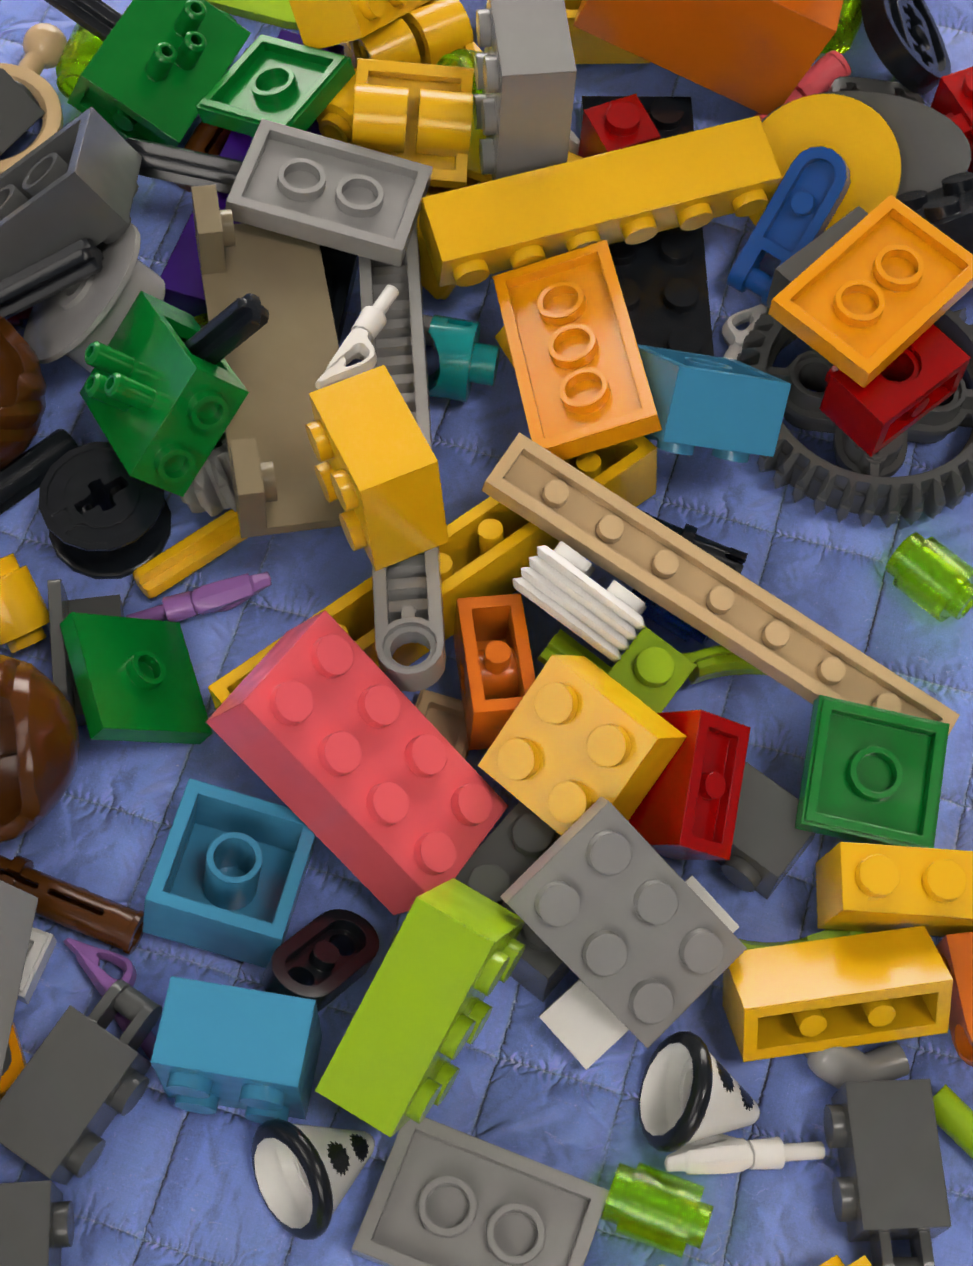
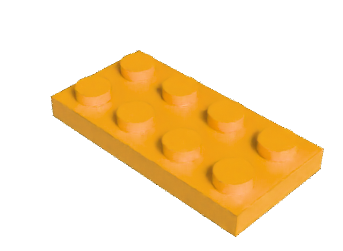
(575, 353)

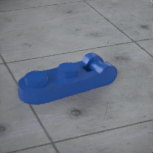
(793, 217)

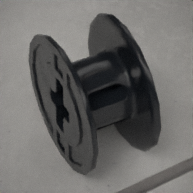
(101, 515)

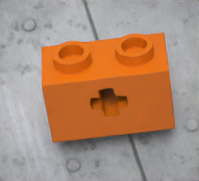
(491, 662)

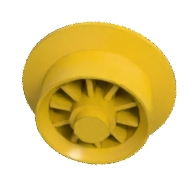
(848, 129)

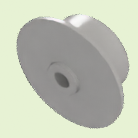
(93, 306)

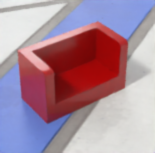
(697, 795)

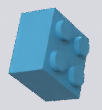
(714, 404)
(228, 874)
(237, 1050)

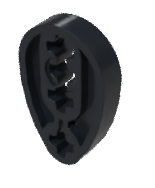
(906, 42)

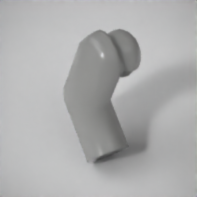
(849, 1064)

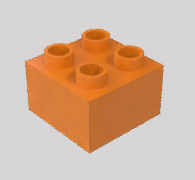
(732, 47)

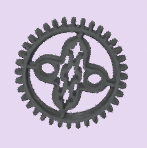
(859, 481)

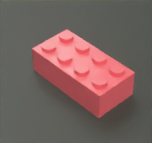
(358, 763)

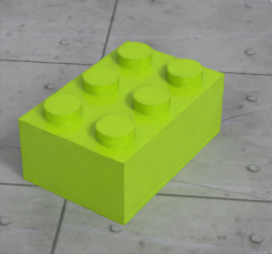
(423, 1007)

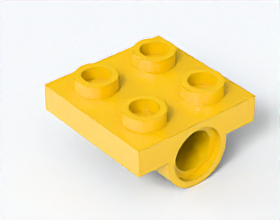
(417, 36)
(416, 115)

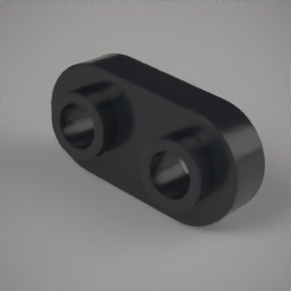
(323, 957)

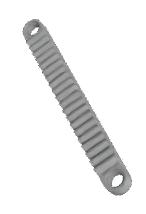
(410, 591)

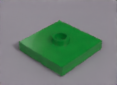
(276, 84)
(135, 679)
(872, 774)

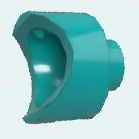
(460, 358)

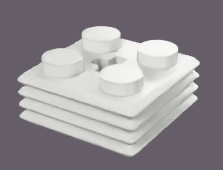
(562, 588)

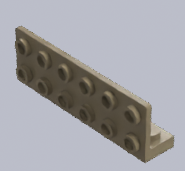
(277, 365)

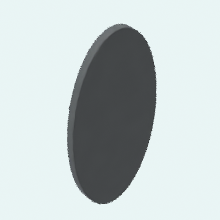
(927, 139)

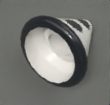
(690, 1095)
(306, 1171)

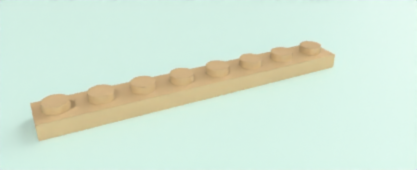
(696, 585)

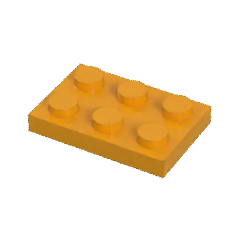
(875, 290)

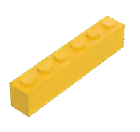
(598, 198)

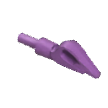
(209, 598)
(89, 960)

